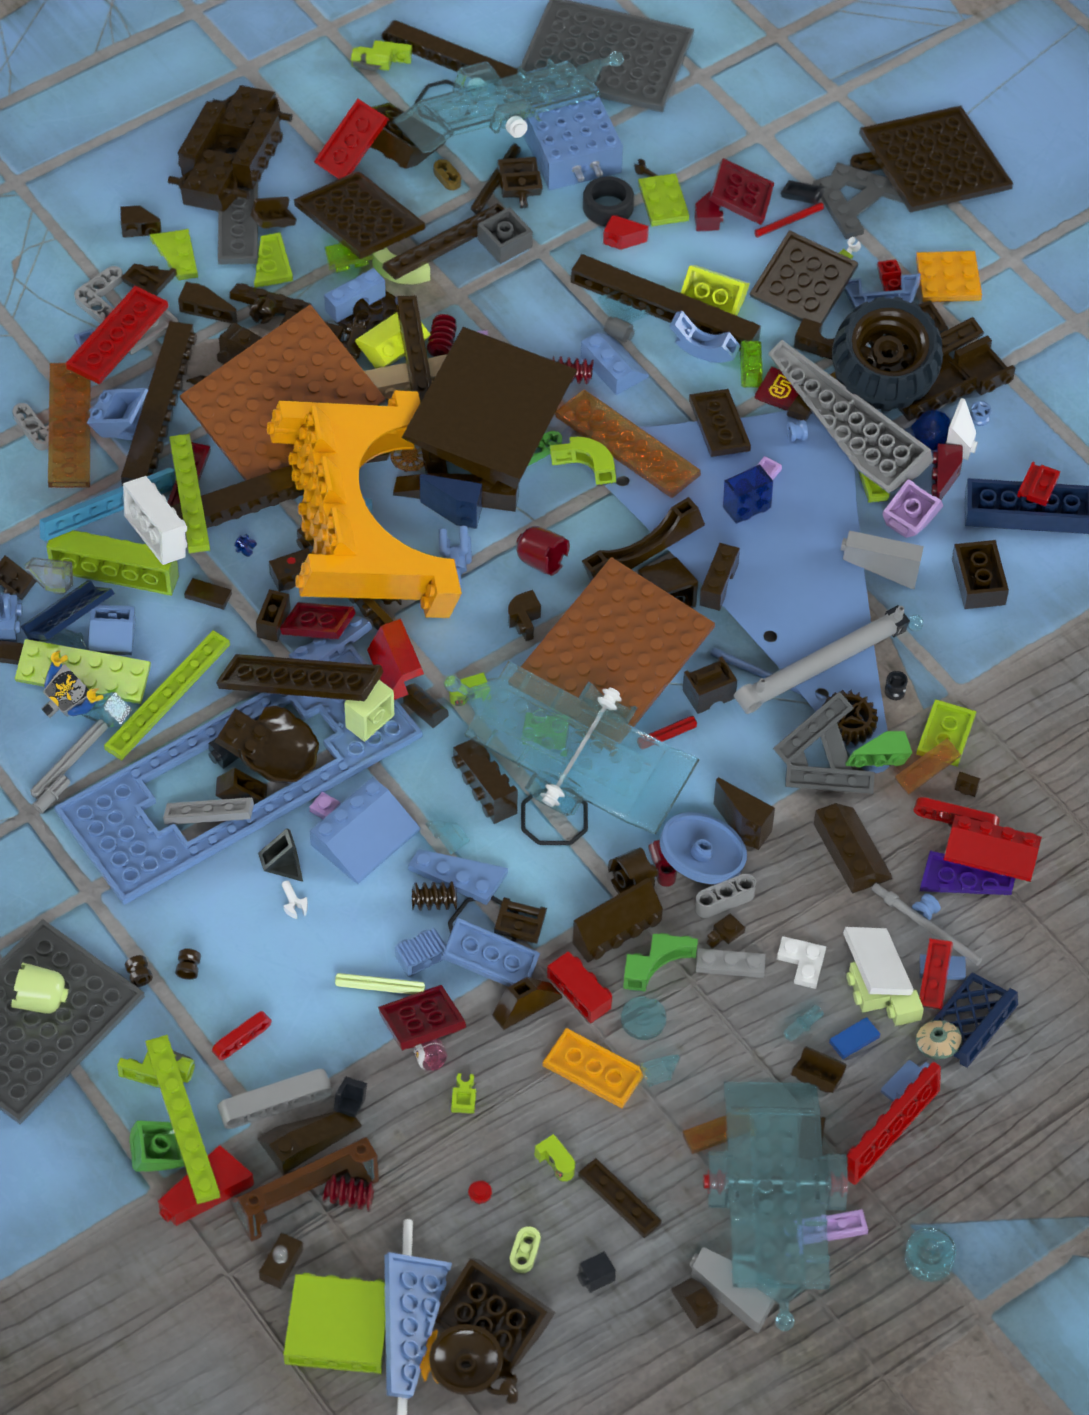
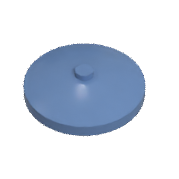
(703, 848)

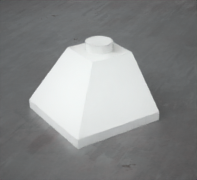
(962, 430)

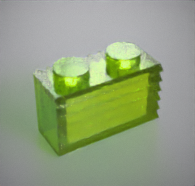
(751, 363)

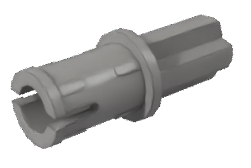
(51, 794)

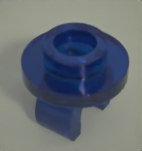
(242, 543)

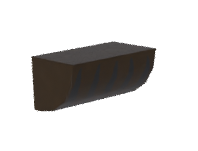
(424, 705)

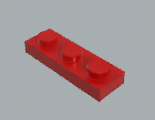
(935, 973)

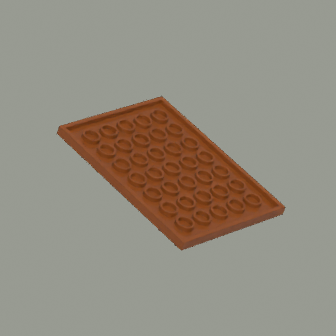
(291, 363)
(621, 638)

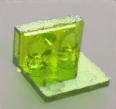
(341, 258)

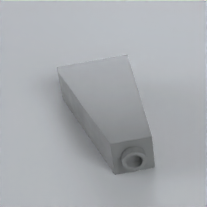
(884, 556)
(716, 1274)

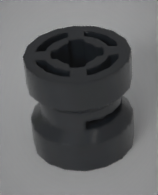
(896, 685)

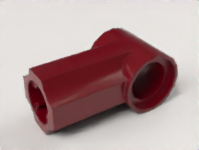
(662, 865)

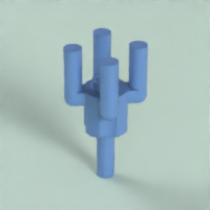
(461, 554)

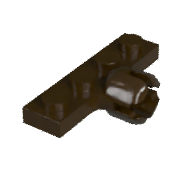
(265, 303)

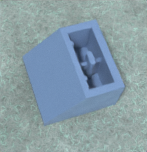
(112, 629)

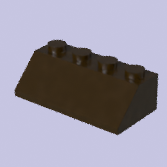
(850, 847)
(617, 921)

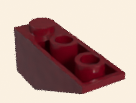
(948, 468)

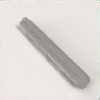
(69, 757)

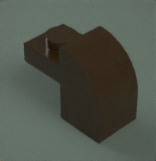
(523, 610)

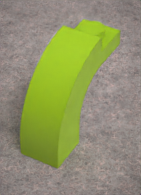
(587, 452)

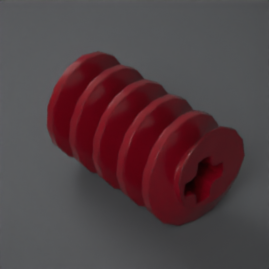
(442, 335)
(583, 370)
(350, 1192)

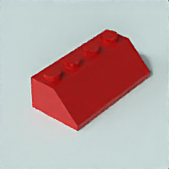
(992, 848)

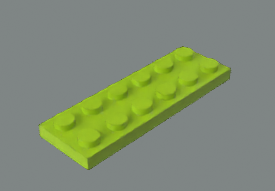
(93, 669)

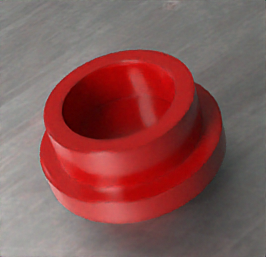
(480, 1192)

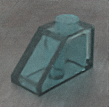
(110, 709)

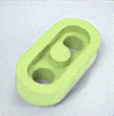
(525, 1251)

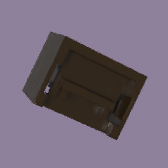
(709, 685)

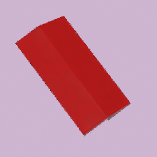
(396, 655)

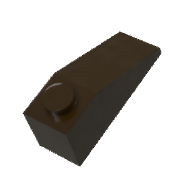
(203, 302)

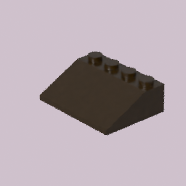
(395, 143)
(497, 1305)

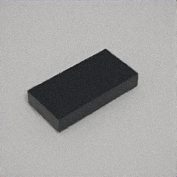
(802, 192)

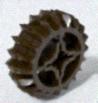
(852, 726)

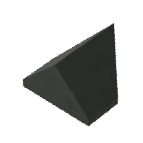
(281, 857)

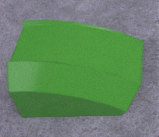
(154, 1146)

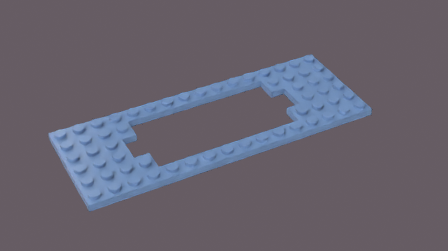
(138, 857)

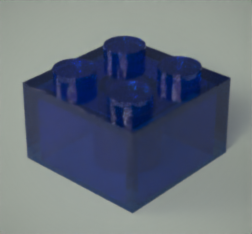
(747, 494)

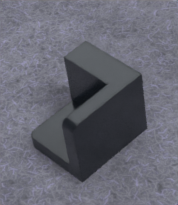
(350, 1096)

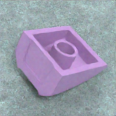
(911, 510)

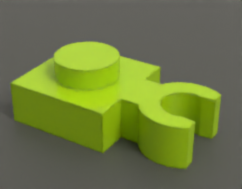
(464, 1097)

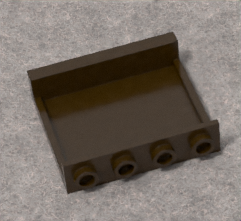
(949, 386)

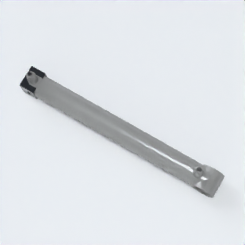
(891, 624)

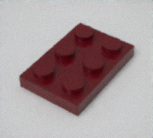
(317, 620)

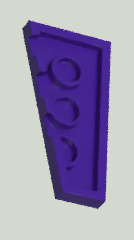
(958, 878)

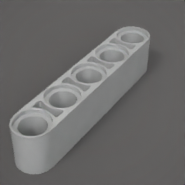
(275, 1098)

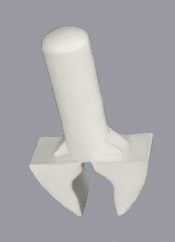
(293, 901)

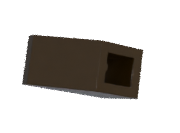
(138, 222)

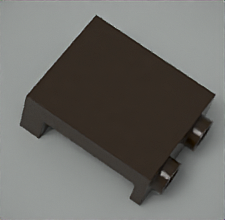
(983, 362)

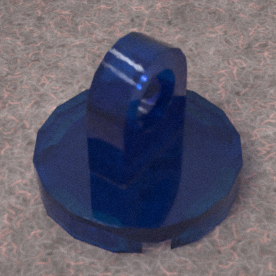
(931, 428)

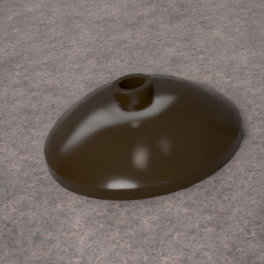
(469, 1346)

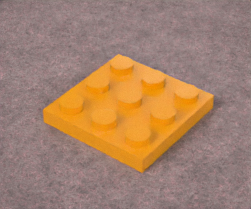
(949, 276)

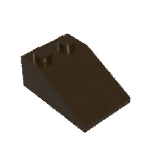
(744, 813)

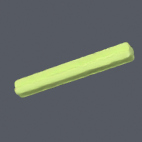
(379, 983)

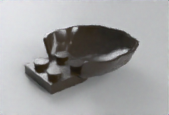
(273, 746)

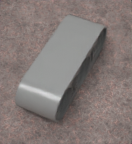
(719, 903)

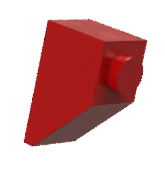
(624, 233)

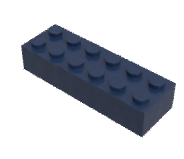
(997, 506)

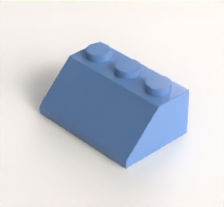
(612, 362)

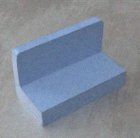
(897, 1084)

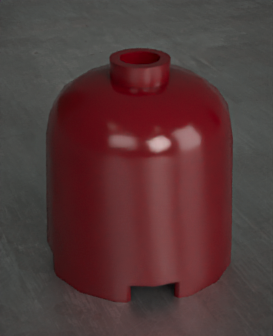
(542, 549)

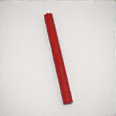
(789, 219)

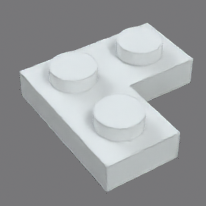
(807, 956)

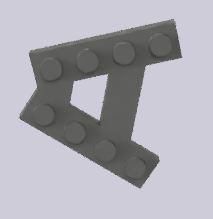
(844, 212)
(838, 776)

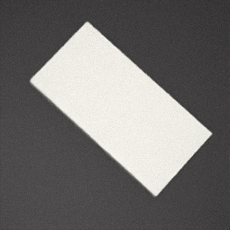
(878, 961)

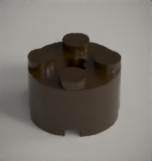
(631, 869)

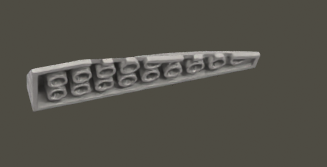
(864, 434)

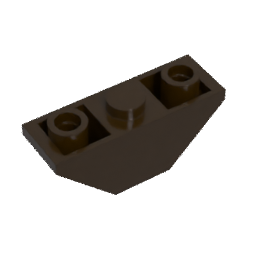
(524, 1000)

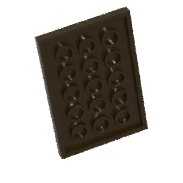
(359, 214)

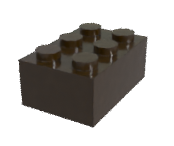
(980, 574)

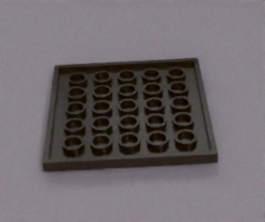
(935, 158)

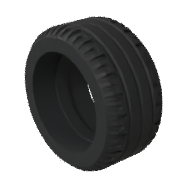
(611, 187)

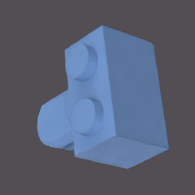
(9, 614)

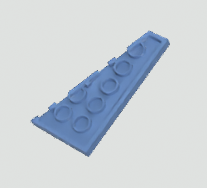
(411, 1309)

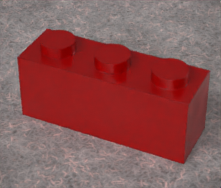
(579, 986)

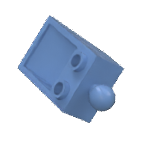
(115, 411)

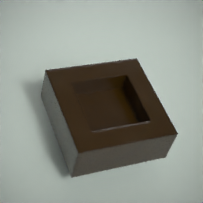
(967, 784)

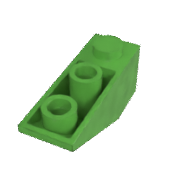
(885, 749)

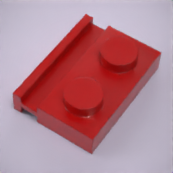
(1039, 484)

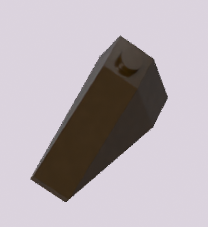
(301, 1140)

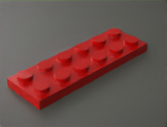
(117, 335)
(893, 1123)

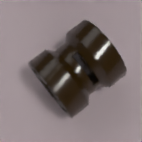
(188, 963)
(138, 970)

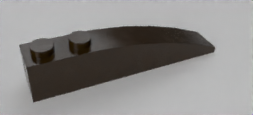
(493, 496)

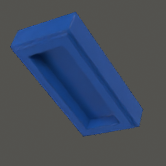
(854, 1038)

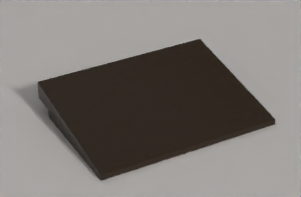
(489, 407)

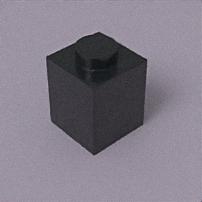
(220, 755)
(596, 1272)

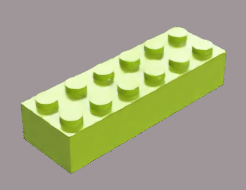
(114, 561)

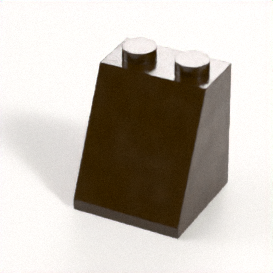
(674, 579)

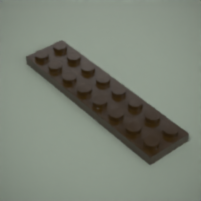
(300, 677)

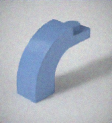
(703, 345)

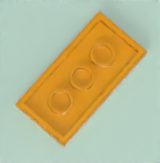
(593, 1068)

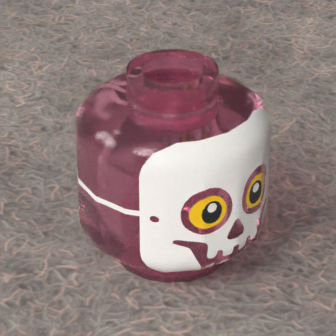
(431, 1054)

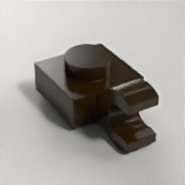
(726, 929)

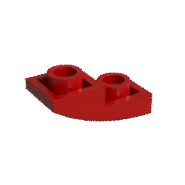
(890, 275)

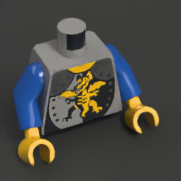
(66, 690)

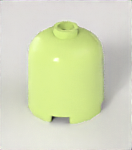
(39, 989)

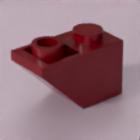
(707, 214)

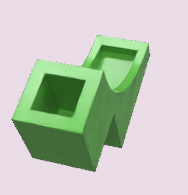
(663, 950)

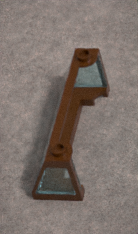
(355, 1158)

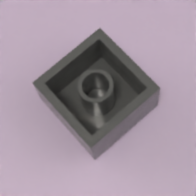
(505, 235)

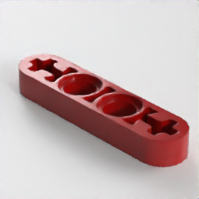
(936, 810)

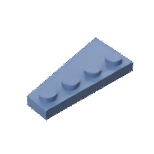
(322, 648)
(469, 877)

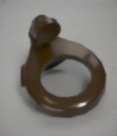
(507, 1387)

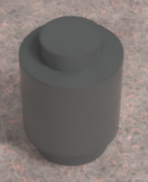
(619, 329)

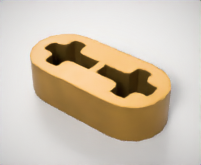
(443, 176)

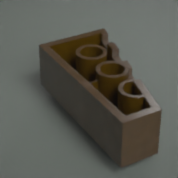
(487, 784)

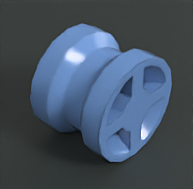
(984, 411)
(797, 431)
(927, 906)

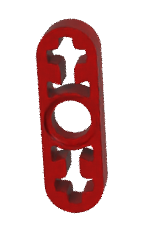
(241, 1035)

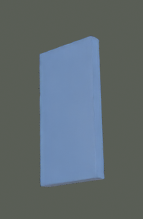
(489, 954)

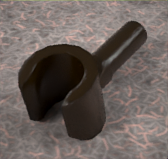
(641, 168)

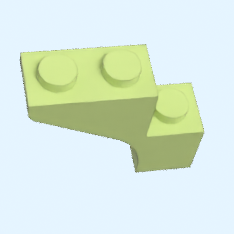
(900, 1008)

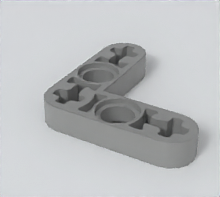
(94, 295)
(31, 418)

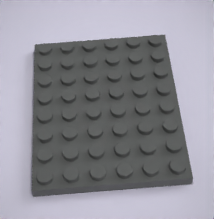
(588, 32)
(46, 1048)

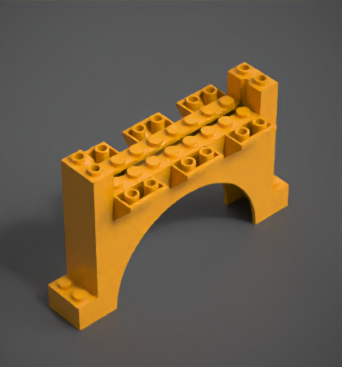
(350, 548)

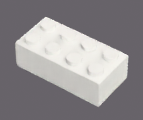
(154, 520)

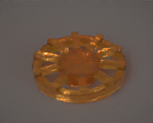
(407, 456)

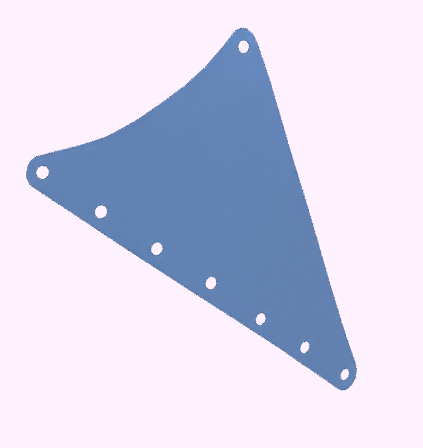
(789, 556)

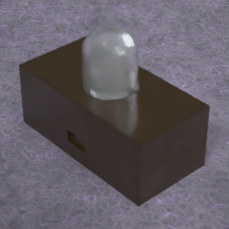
(281, 1260)

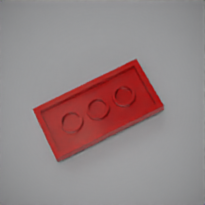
(351, 140)

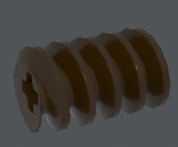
(434, 896)

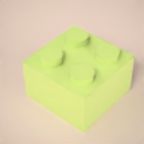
(369, 716)

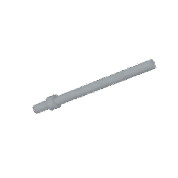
(893, 900)

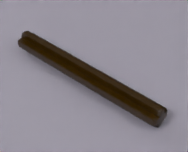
(493, 182)

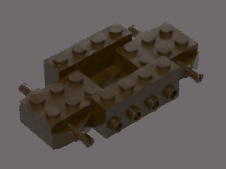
(240, 124)

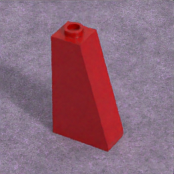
(231, 1179)

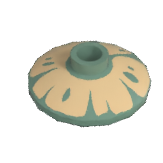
(941, 1046)

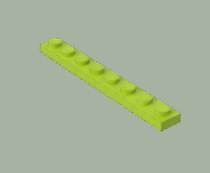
(189, 493)
(166, 695)
(182, 1119)

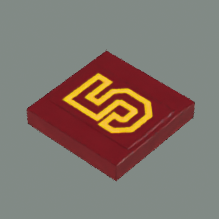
(776, 390)

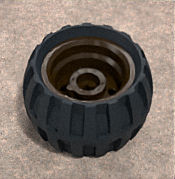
(886, 372)

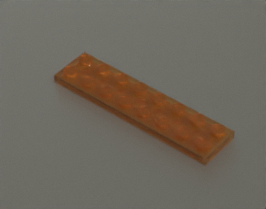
(68, 428)
(628, 443)

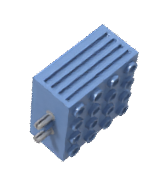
(574, 144)

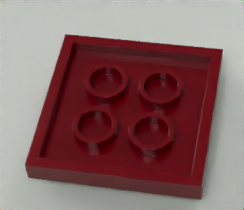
(741, 191)
(422, 1017)

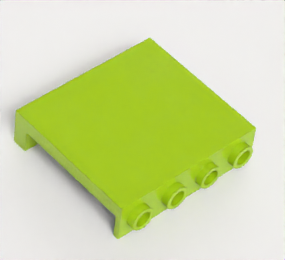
(336, 1323)

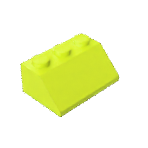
(715, 289)
(384, 342)

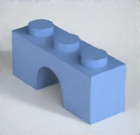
(340, 301)

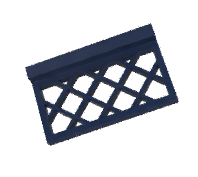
(65, 611)
(988, 1024)

